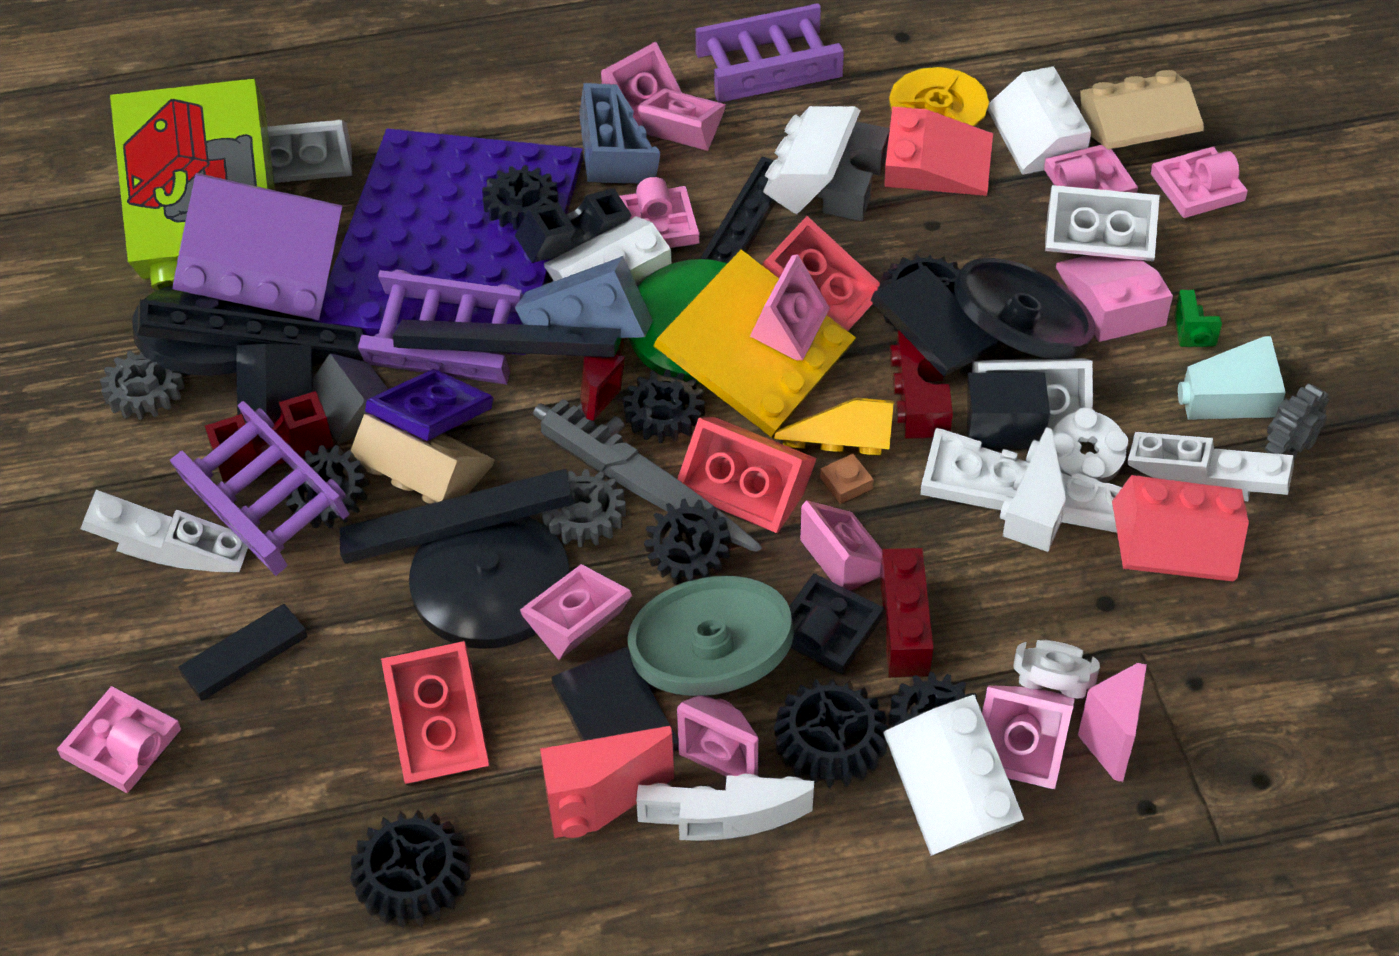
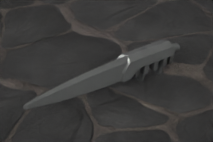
(605, 452)

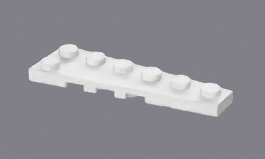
(982, 477)

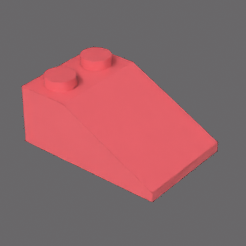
(936, 153)
(836, 274)
(435, 712)
(600, 777)

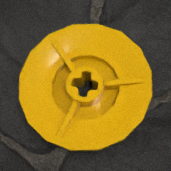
(943, 92)

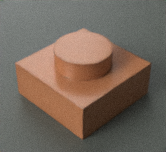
(846, 478)

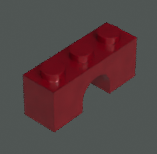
(922, 404)
(300, 426)
(907, 612)

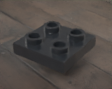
(832, 622)

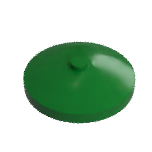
(666, 296)

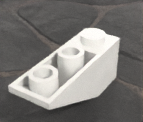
(1039, 497)

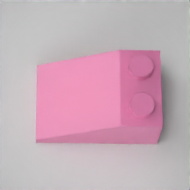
(1118, 293)

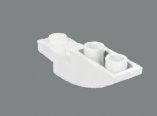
(1198, 462)
(158, 538)
(741, 810)

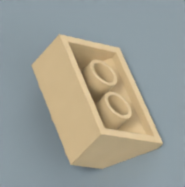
(1140, 110)
(432, 467)

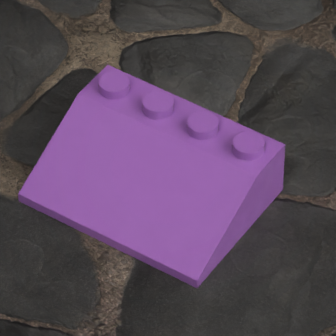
(257, 246)

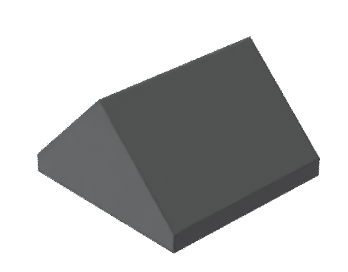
(343, 393)

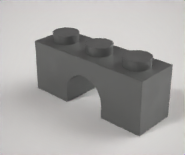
(851, 186)

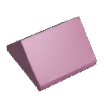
(641, 76)
(681, 118)
(792, 312)
(840, 545)
(575, 609)
(1112, 719)

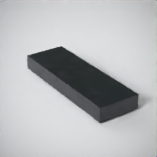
(242, 652)

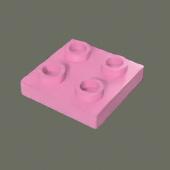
(1090, 169)
(1200, 181)
(666, 209)
(119, 739)

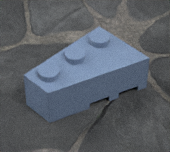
(612, 139)
(591, 298)

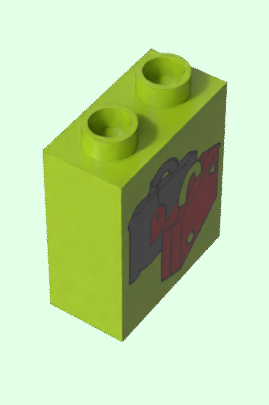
(162, 145)

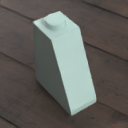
(1234, 384)

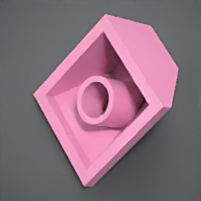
(1028, 731)
(717, 736)

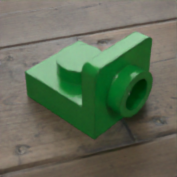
(1192, 325)

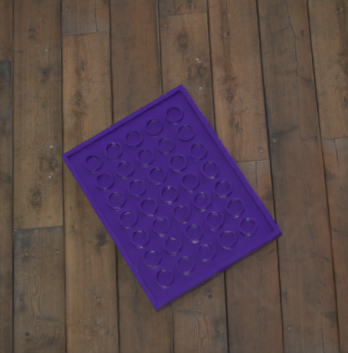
(429, 219)

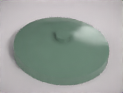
(711, 635)

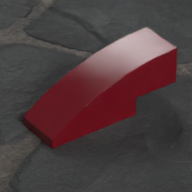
(601, 382)

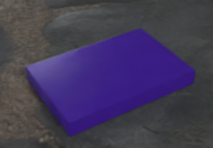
(429, 404)

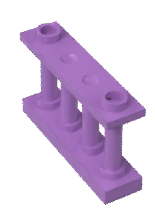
(775, 72)
(472, 365)
(245, 520)

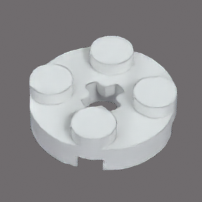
(1100, 431)
(1056, 667)

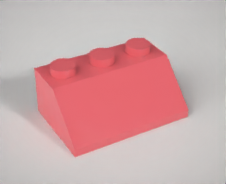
(745, 473)
(1181, 528)

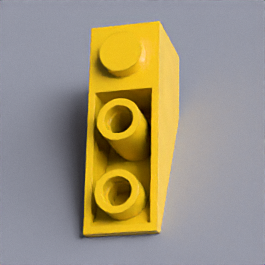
(851, 423)

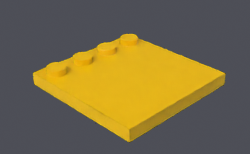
(716, 347)

